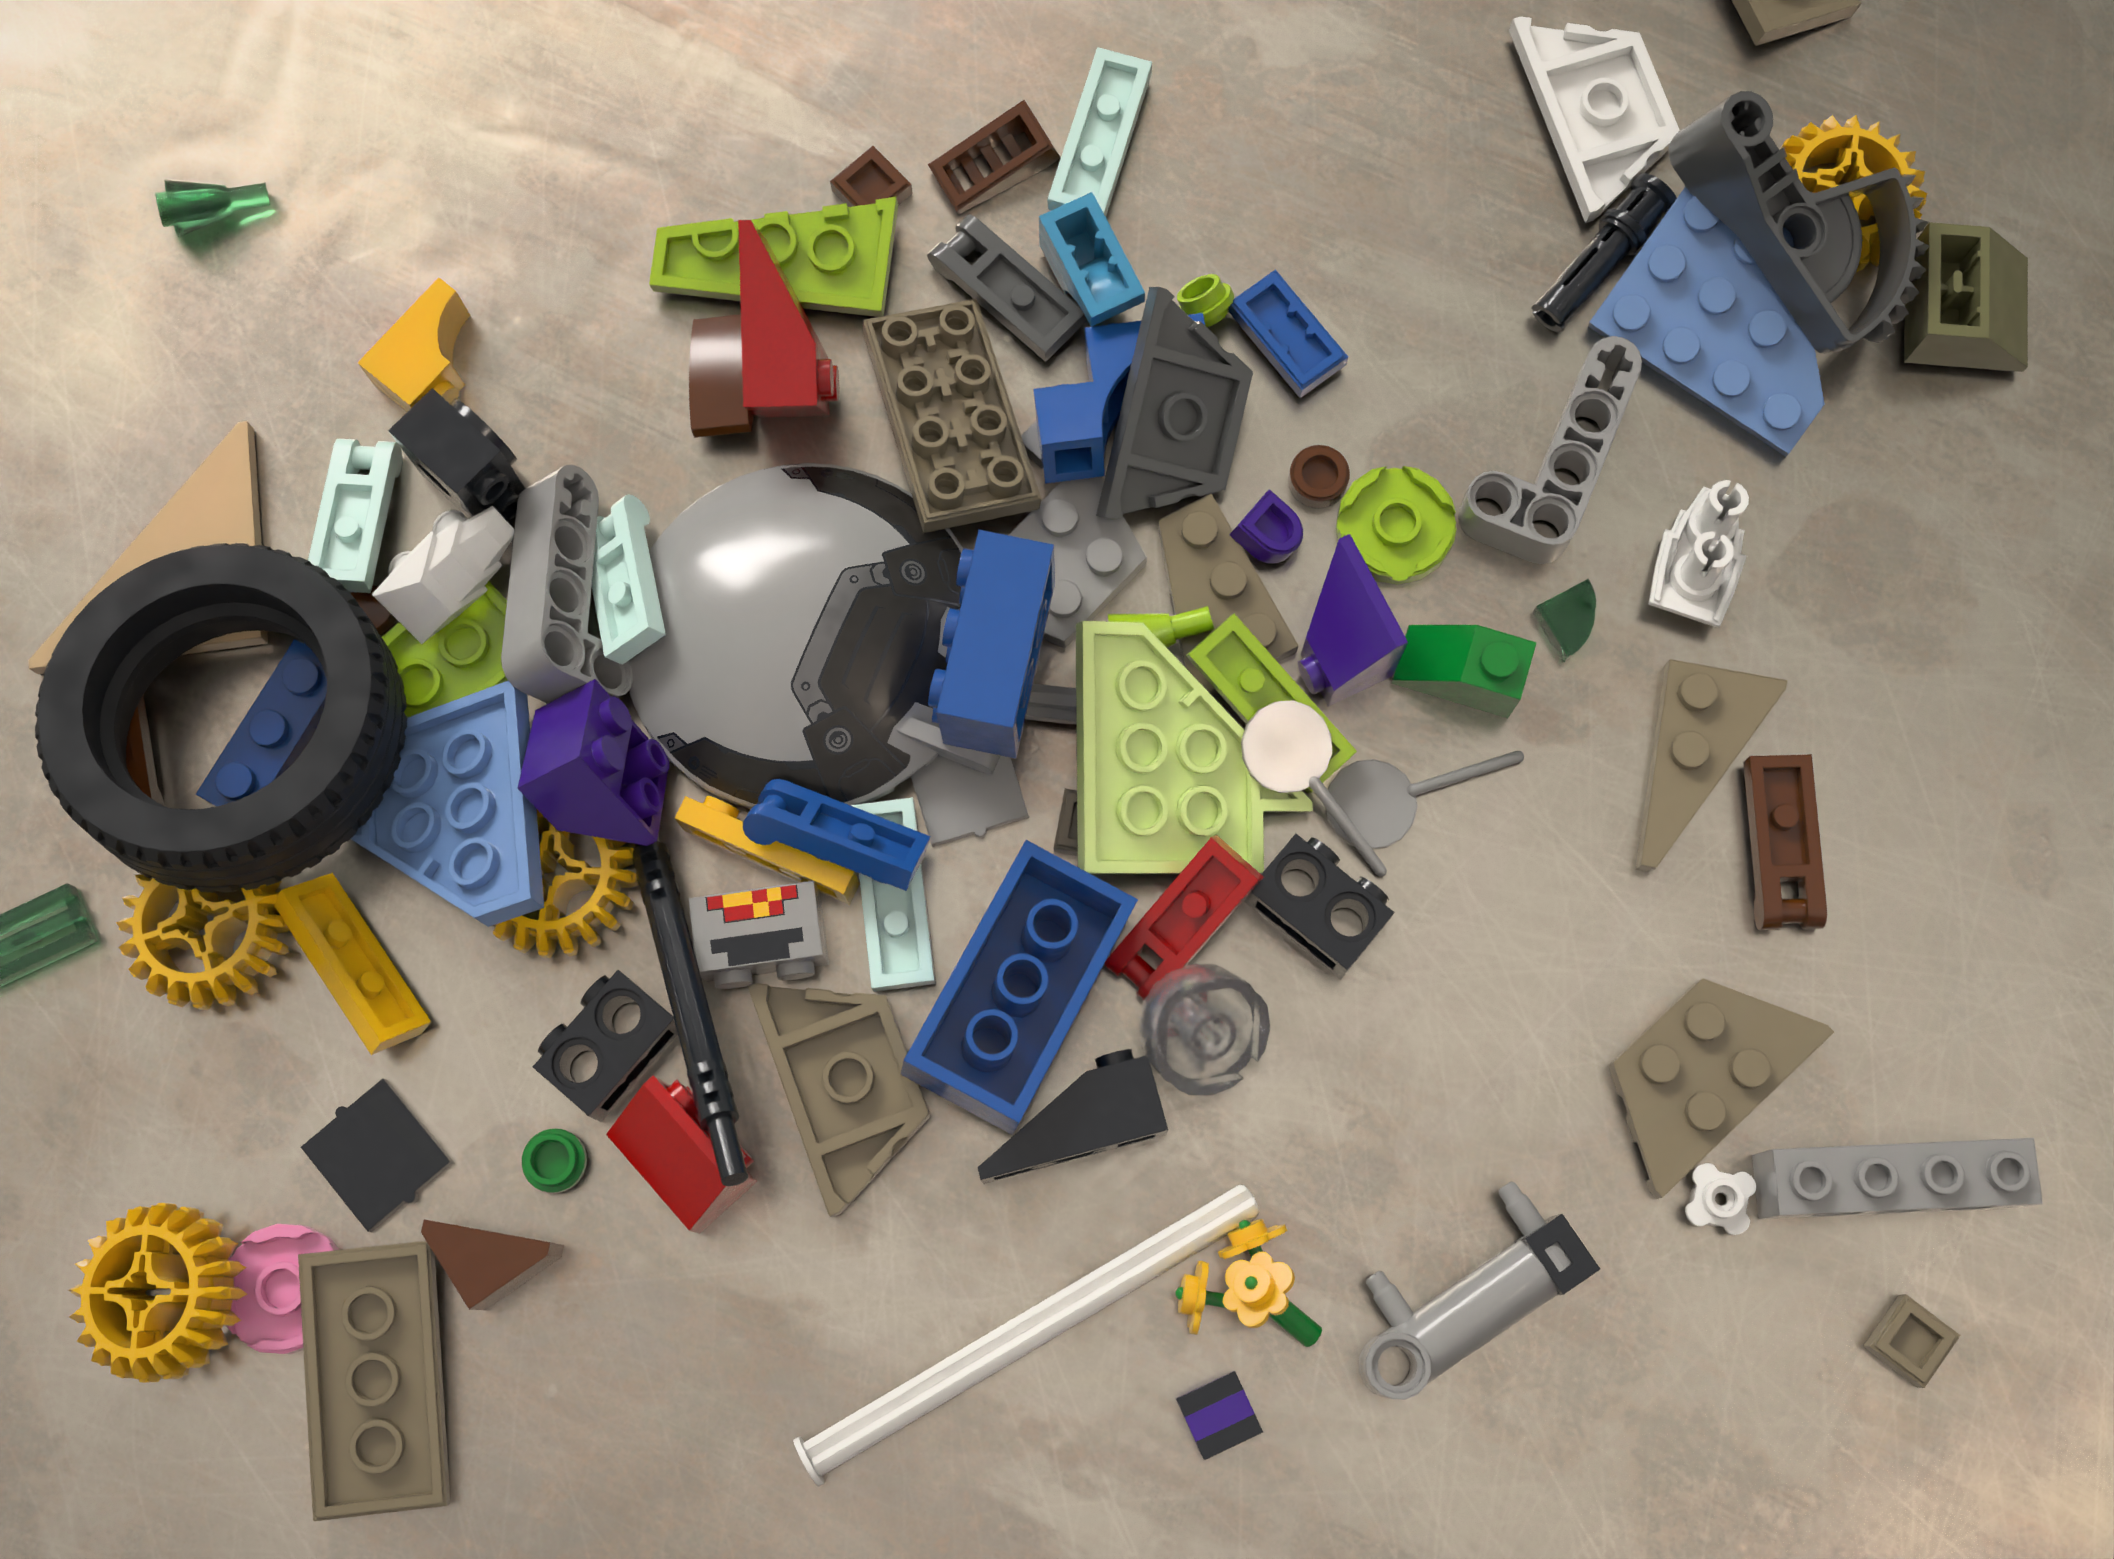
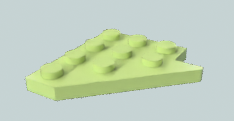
(1158, 760)

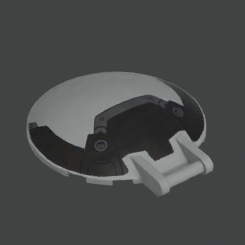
(800, 636)

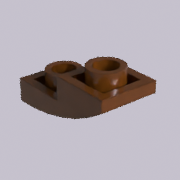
(717, 378)

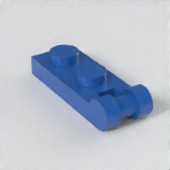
(836, 833)

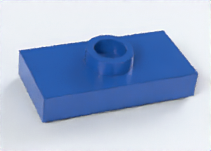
(1288, 333)

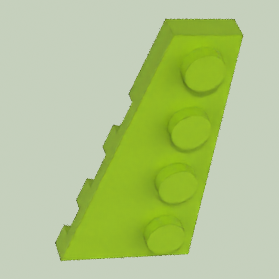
(830, 256)

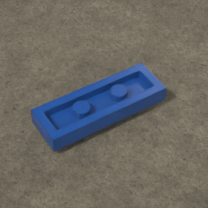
(272, 730)

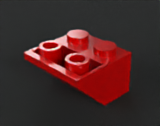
(673, 1153)

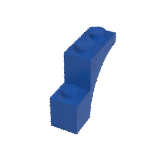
(1079, 417)

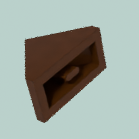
(487, 1263)

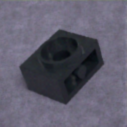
(459, 455)

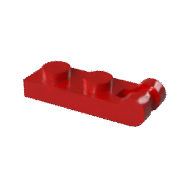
(1185, 915)

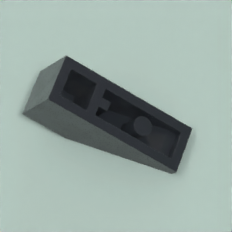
(1092, 1116)

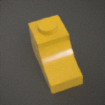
(419, 349)

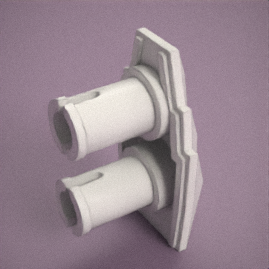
(1702, 556)
(445, 571)

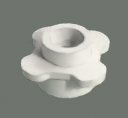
(1702, 1204)

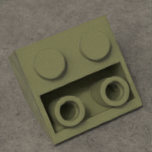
(1968, 301)

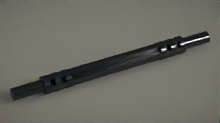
(690, 1009)

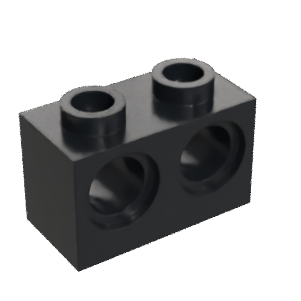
(1309, 917)
(619, 1056)

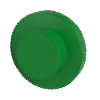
(554, 1160)

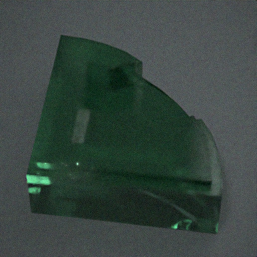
(1568, 618)

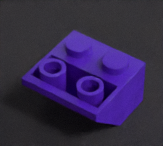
(594, 768)

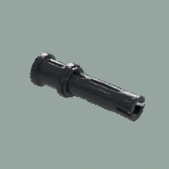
(1620, 234)

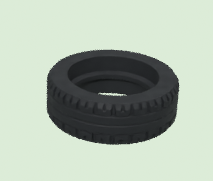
(149, 622)

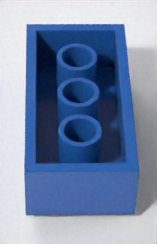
(1018, 987)

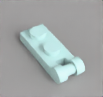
(355, 511)
(625, 582)

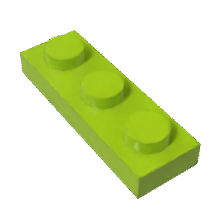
(1253, 679)

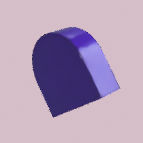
(1269, 530)

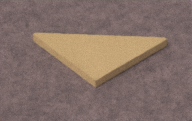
(210, 508)

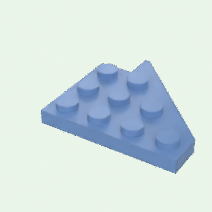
(1716, 326)
(458, 810)

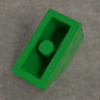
(1466, 666)

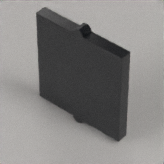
(376, 1155)

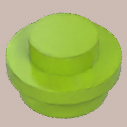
(1206, 296)

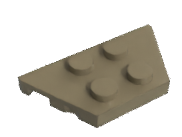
(1705, 1073)
(842, 1081)

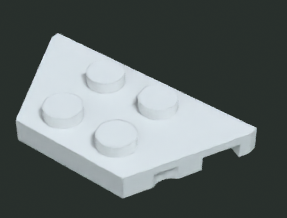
(1597, 105)

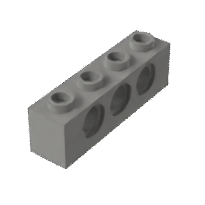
(1896, 1178)

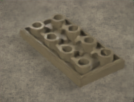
(951, 415)

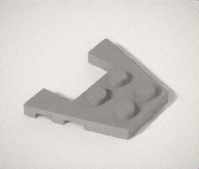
(1091, 553)

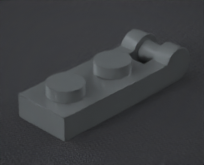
(1008, 287)

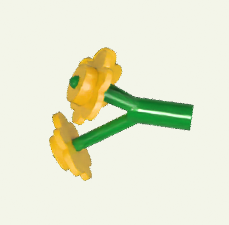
(1255, 1286)

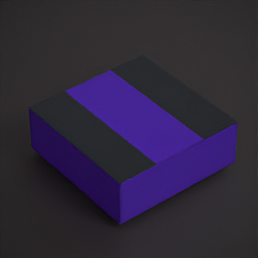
(1219, 1415)

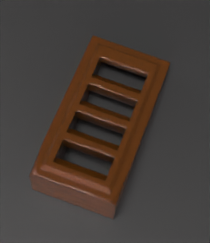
(999, 131)

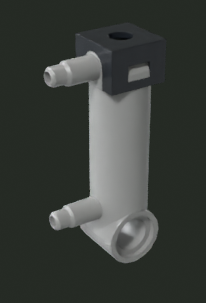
(1479, 1306)

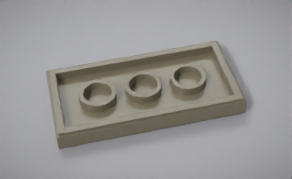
(373, 1380)

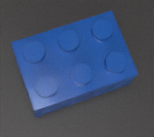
(993, 643)

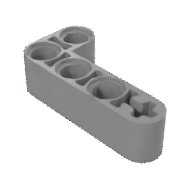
(1569, 449)
(550, 592)

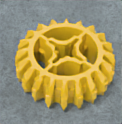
(1856, 156)
(603, 880)
(223, 971)
(159, 1333)

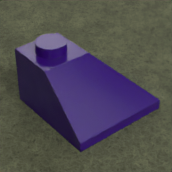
(1352, 631)

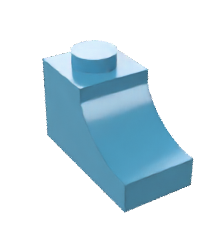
(1089, 259)

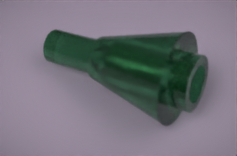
(198, 204)

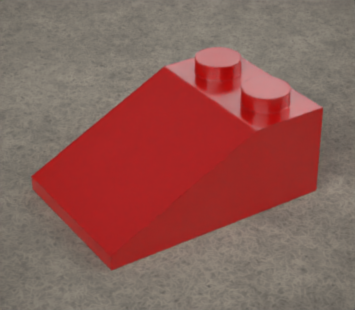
(781, 354)

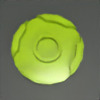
(1398, 523)

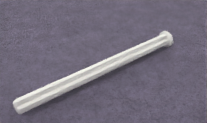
(1025, 1333)

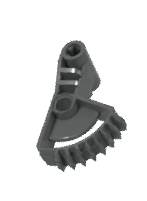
(1755, 192)

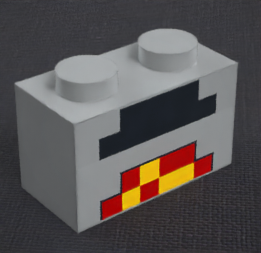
(759, 934)

